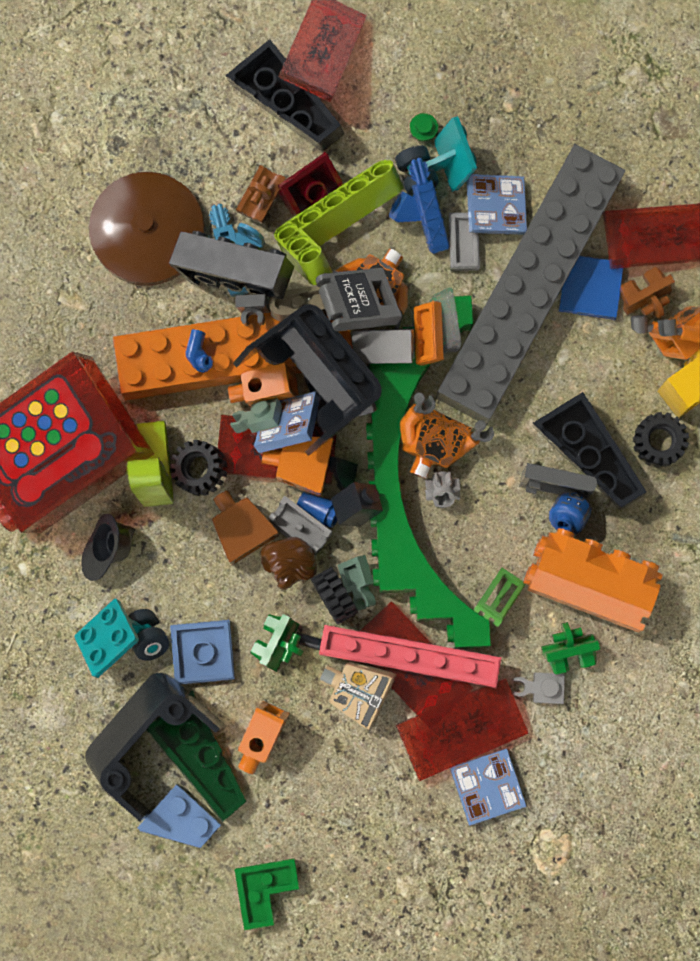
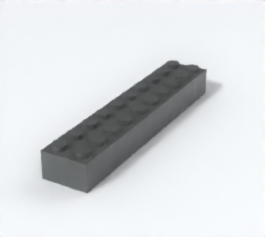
(530, 284)

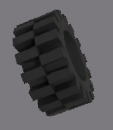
(669, 424)
(187, 456)
(334, 595)

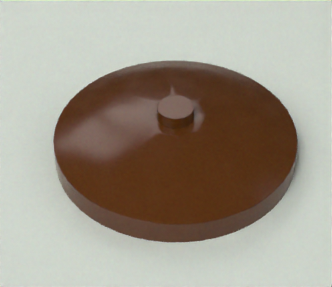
(139, 225)

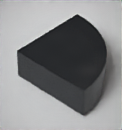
(343, 471)

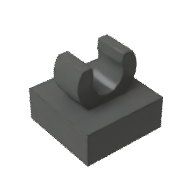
(251, 305)

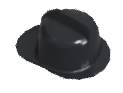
(106, 545)

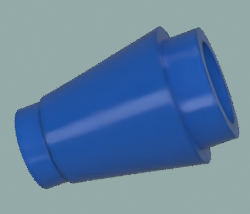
(319, 508)

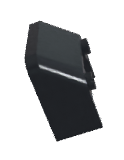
(325, 362)
(155, 697)

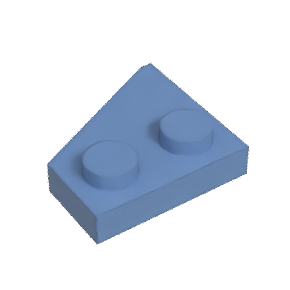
(180, 819)

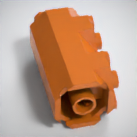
(594, 581)

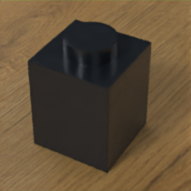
(357, 504)

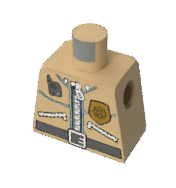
(359, 690)

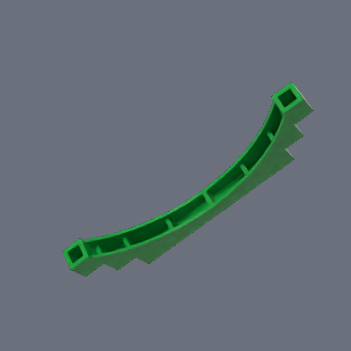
(399, 557)

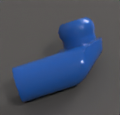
(195, 353)

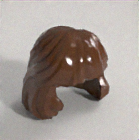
(289, 561)

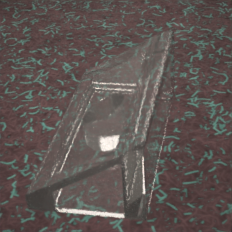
(450, 324)

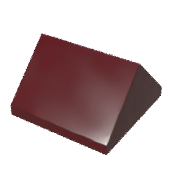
(309, 184)

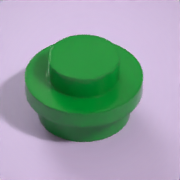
(423, 127)

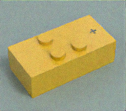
(683, 388)

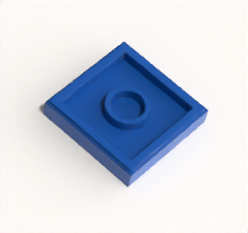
(592, 289)

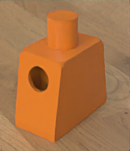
(275, 382)
(298, 468)
(266, 725)

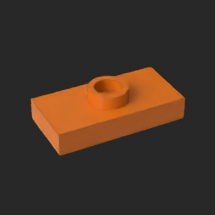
(428, 333)

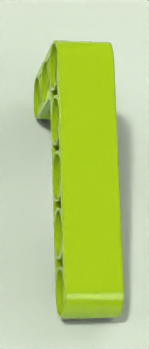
(334, 213)
(152, 477)

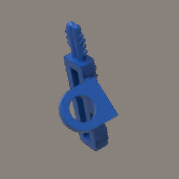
(422, 207)

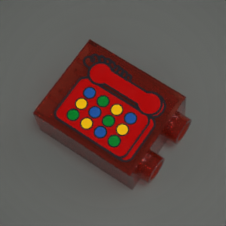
(62, 444)

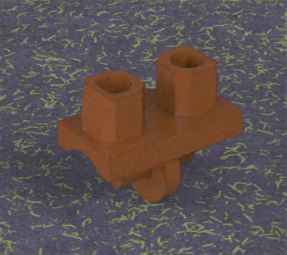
(260, 194)
(657, 287)

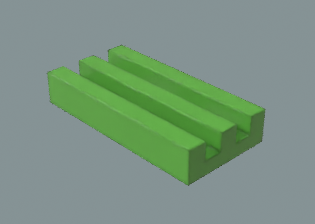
(490, 610)

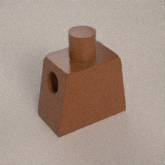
(241, 527)

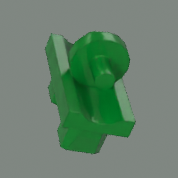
(282, 643)
(569, 644)

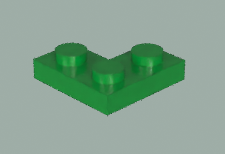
(255, 886)

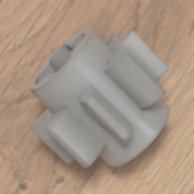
(442, 489)

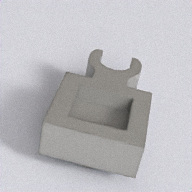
(545, 688)

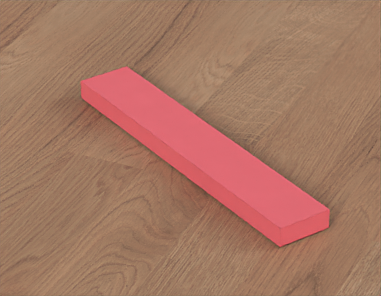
(410, 656)

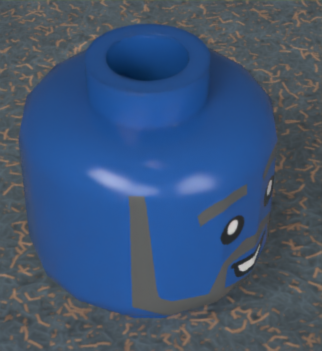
(570, 512)

